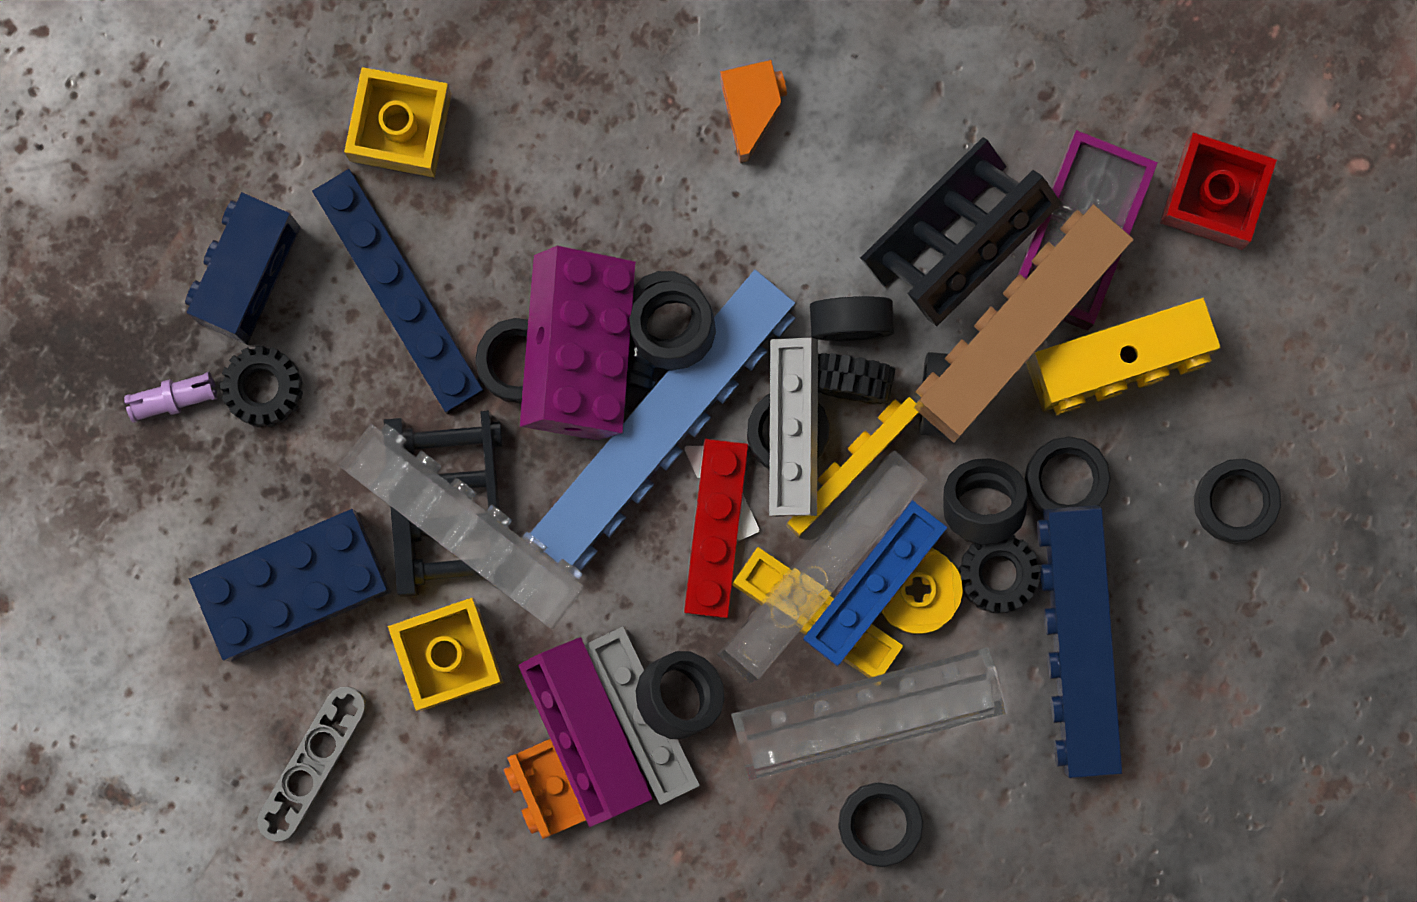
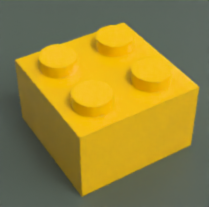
(398, 122)
(445, 654)

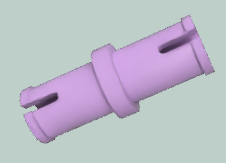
(170, 397)

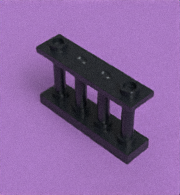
(980, 251)
(412, 571)

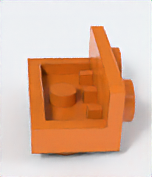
(545, 789)

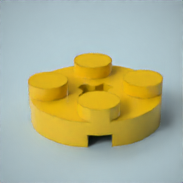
(937, 605)

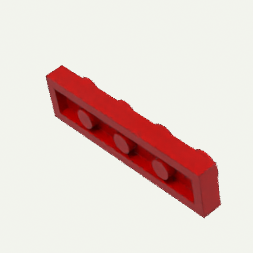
(716, 528)

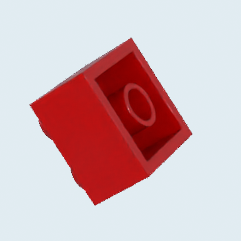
(1218, 191)

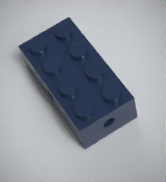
(289, 585)

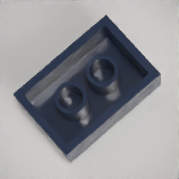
(242, 267)

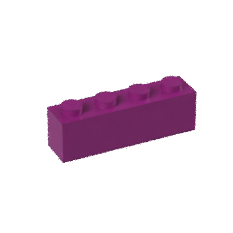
(585, 731)

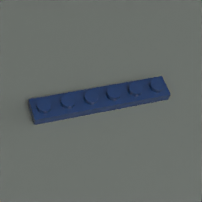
(397, 291)

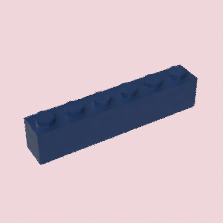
(1081, 641)

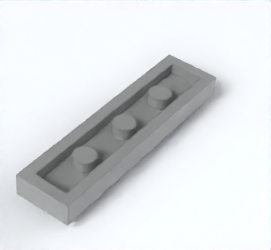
(793, 427)
(658, 756)

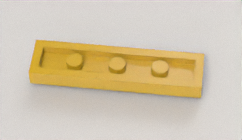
(864, 451)
(871, 653)

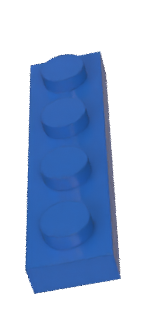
(874, 583)

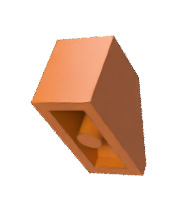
(752, 103)

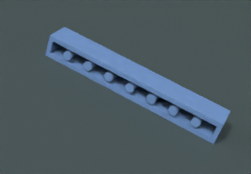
(661, 422)

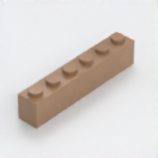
(1022, 323)

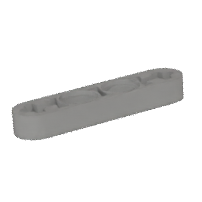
(317, 767)

